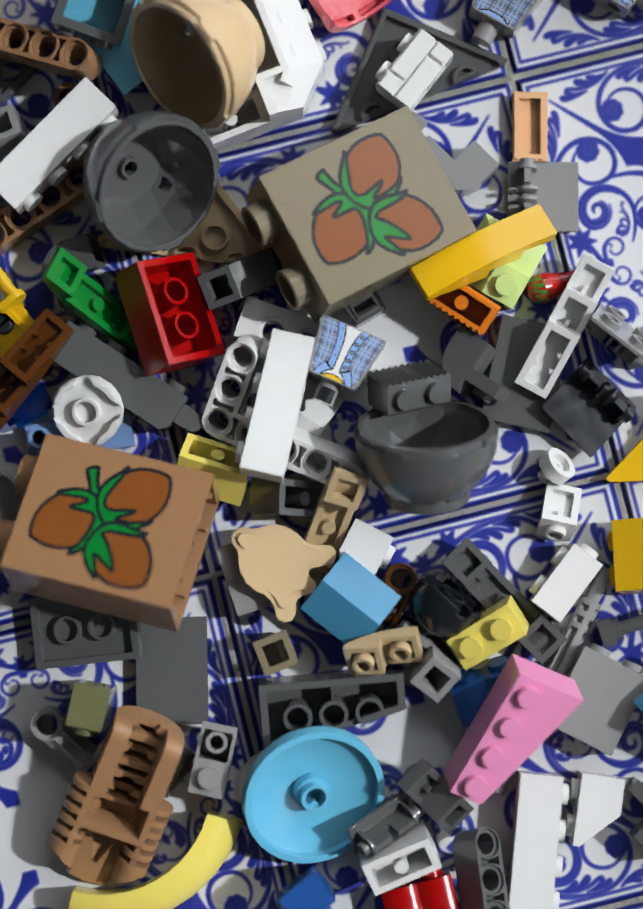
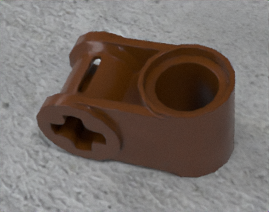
(393, 619)

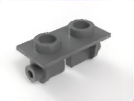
(372, 831)

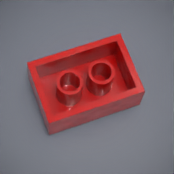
(169, 314)

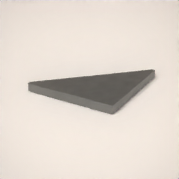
(365, 103)

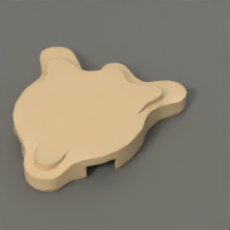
(278, 565)

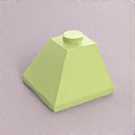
(509, 280)

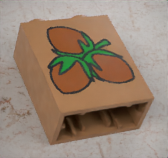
(108, 531)

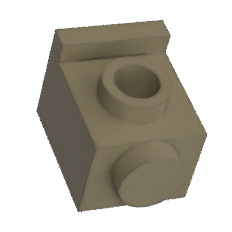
(275, 652)

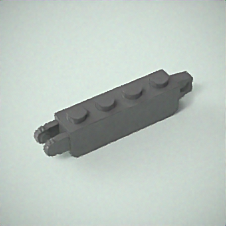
(146, 397)

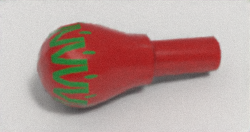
(547, 286)

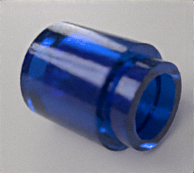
(33, 408)

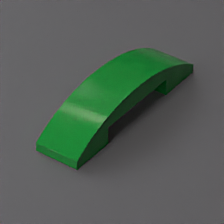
(87, 298)

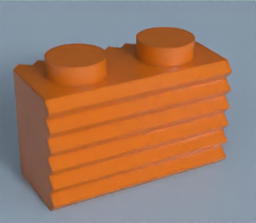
(467, 307)

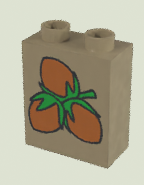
(355, 214)

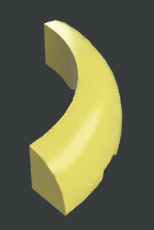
(178, 881)

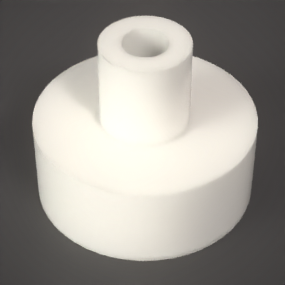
(555, 467)

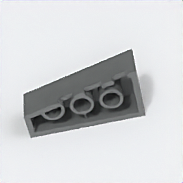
(327, 700)

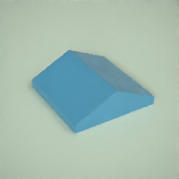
(350, 601)

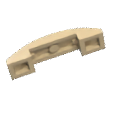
(333, 514)

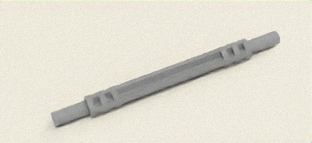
(575, 633)

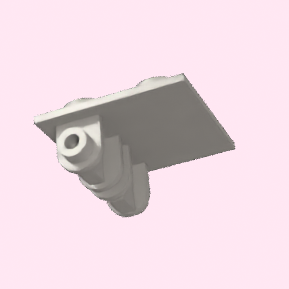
(548, 184)
(611, 321)

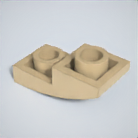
(372, 652)

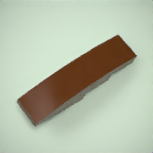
(29, 361)

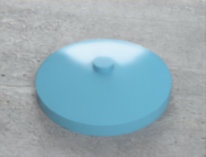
(309, 792)

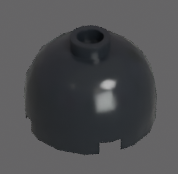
(441, 607)

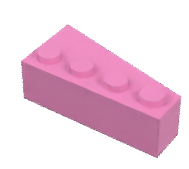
(510, 725)

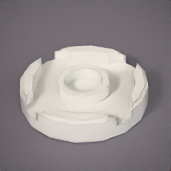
(88, 409)

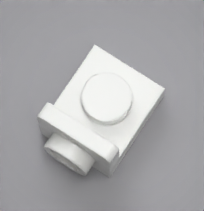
(559, 512)

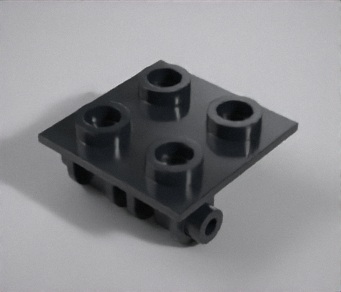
(589, 407)

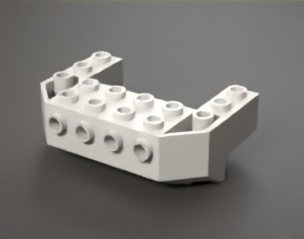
(284, 78)

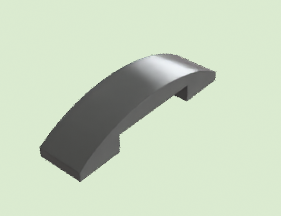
(490, 587)

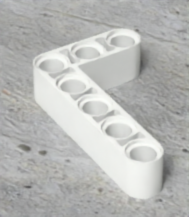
(235, 407)

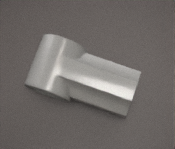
(70, 746)

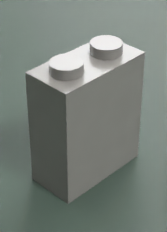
(607, 696)

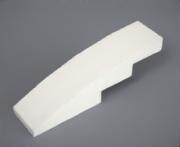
(565, 325)

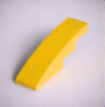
(482, 251)

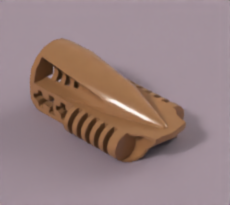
(119, 809)

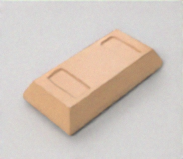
(529, 126)

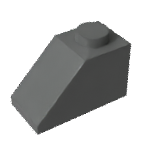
(288, 499)

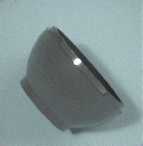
(128, 200)
(427, 456)

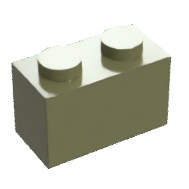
(90, 707)

